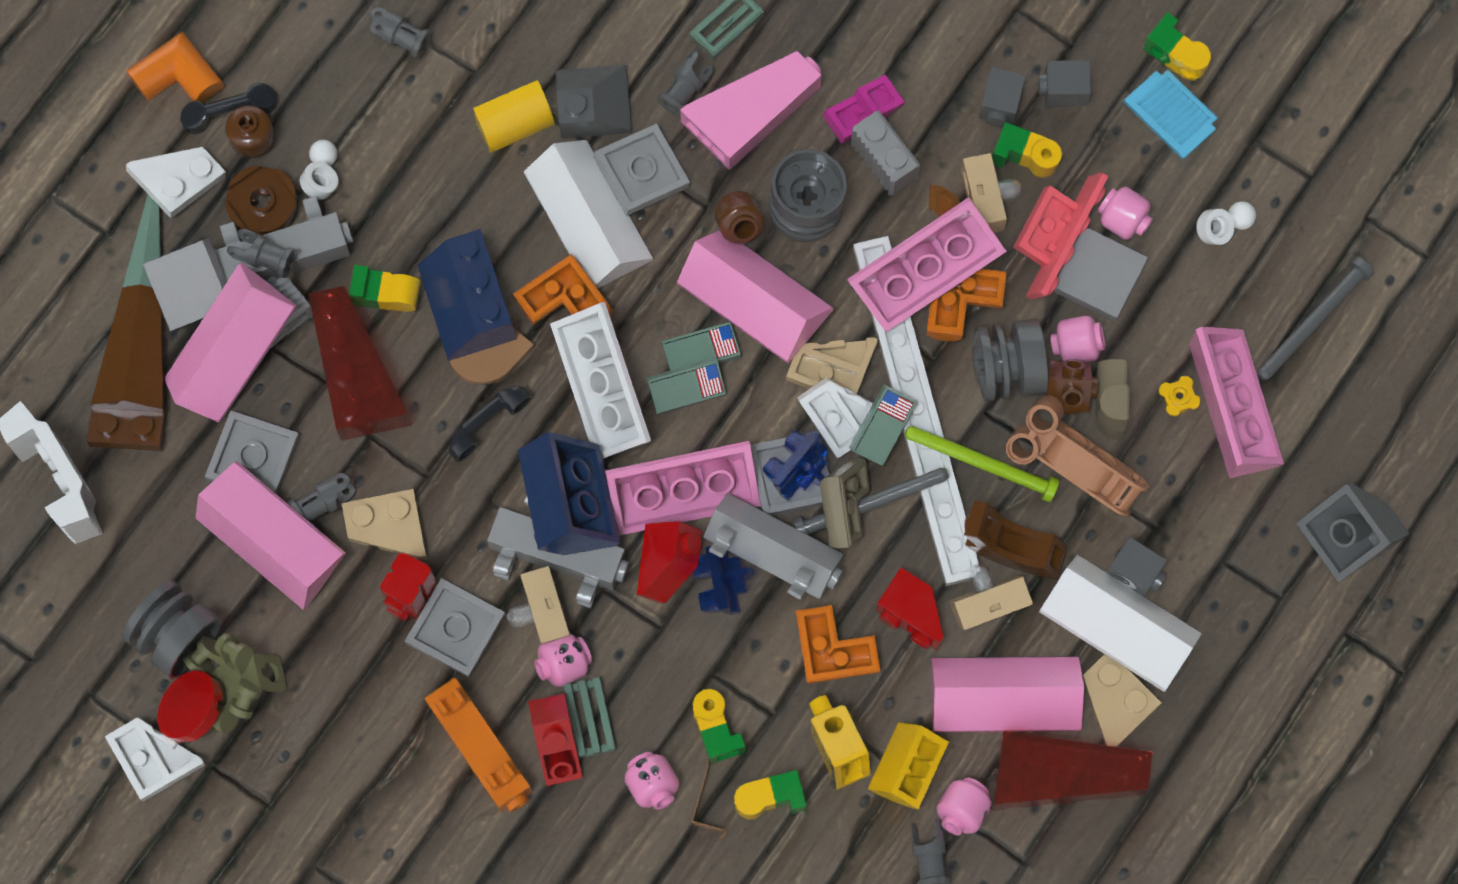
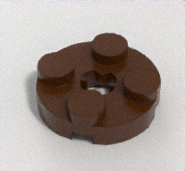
(265, 182)

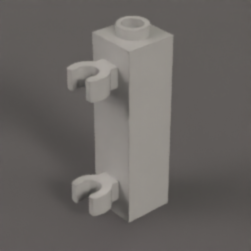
(316, 242)
(514, 538)
(773, 547)

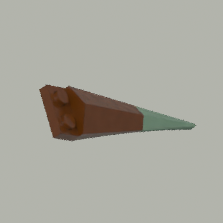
(130, 386)

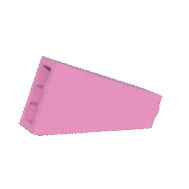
(752, 107)

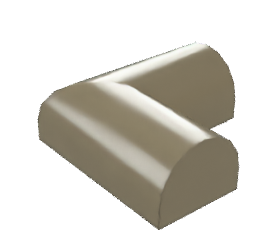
(1112, 398)
(840, 500)

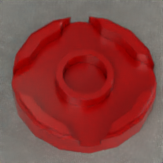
(189, 707)

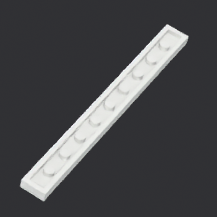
(908, 376)

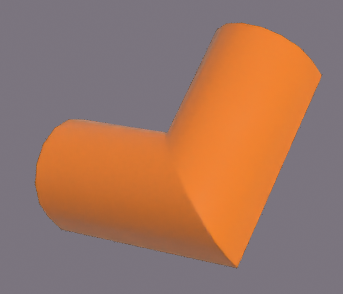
(174, 62)
(558, 286)
(948, 311)
(826, 656)

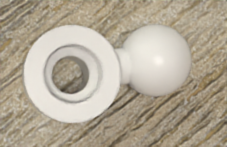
(323, 155)
(1240, 216)

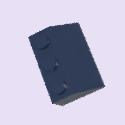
(465, 296)
(567, 495)

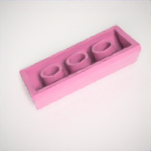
(927, 264)
(752, 295)
(228, 344)
(1235, 400)
(681, 486)
(268, 534)
(1007, 694)

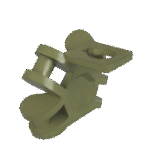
(237, 674)

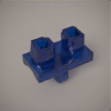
(801, 467)
(727, 580)

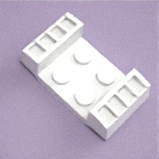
(26, 438)

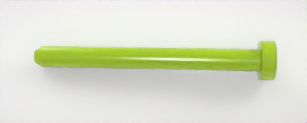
(1045, 487)

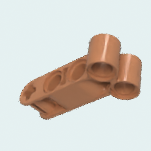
(1075, 457)

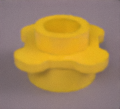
(1174, 405)

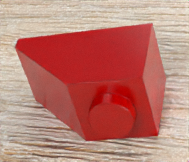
(667, 559)

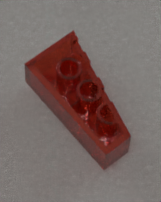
(355, 376)
(1063, 771)

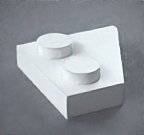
(176, 177)
(835, 413)
(151, 758)

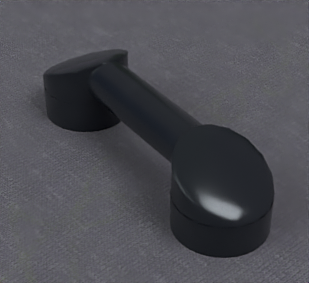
(196, 116)
(512, 399)

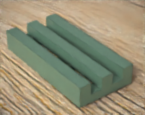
(706, 43)
(582, 687)

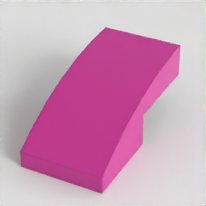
(874, 96)

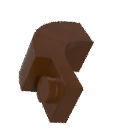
(1013, 544)

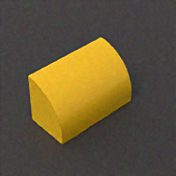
(513, 116)
(908, 765)

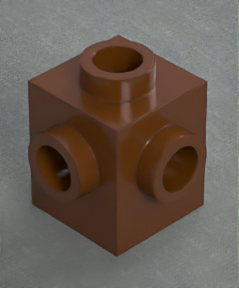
(1072, 384)

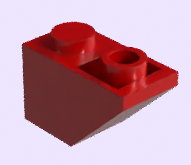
(911, 606)
(555, 739)

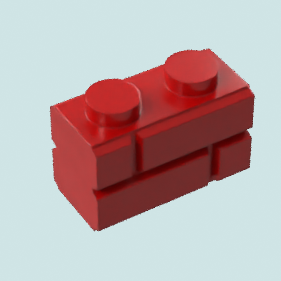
(407, 587)

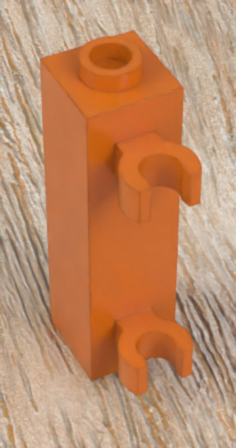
(479, 746)

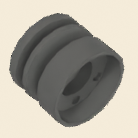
(811, 177)
(1010, 360)
(169, 627)

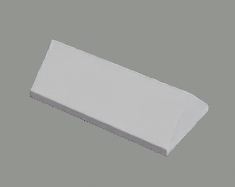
(586, 212)
(600, 381)
(1120, 622)

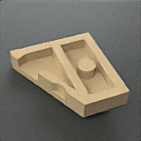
(837, 360)
(387, 523)
(1117, 699)

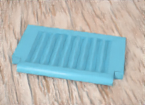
(1172, 112)

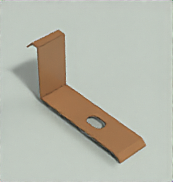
(704, 825)

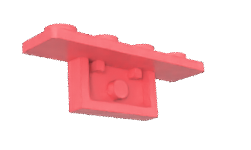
(1053, 230)

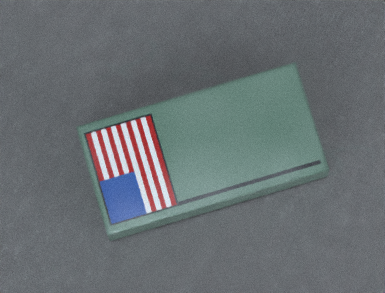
(702, 345)
(686, 385)
(882, 425)

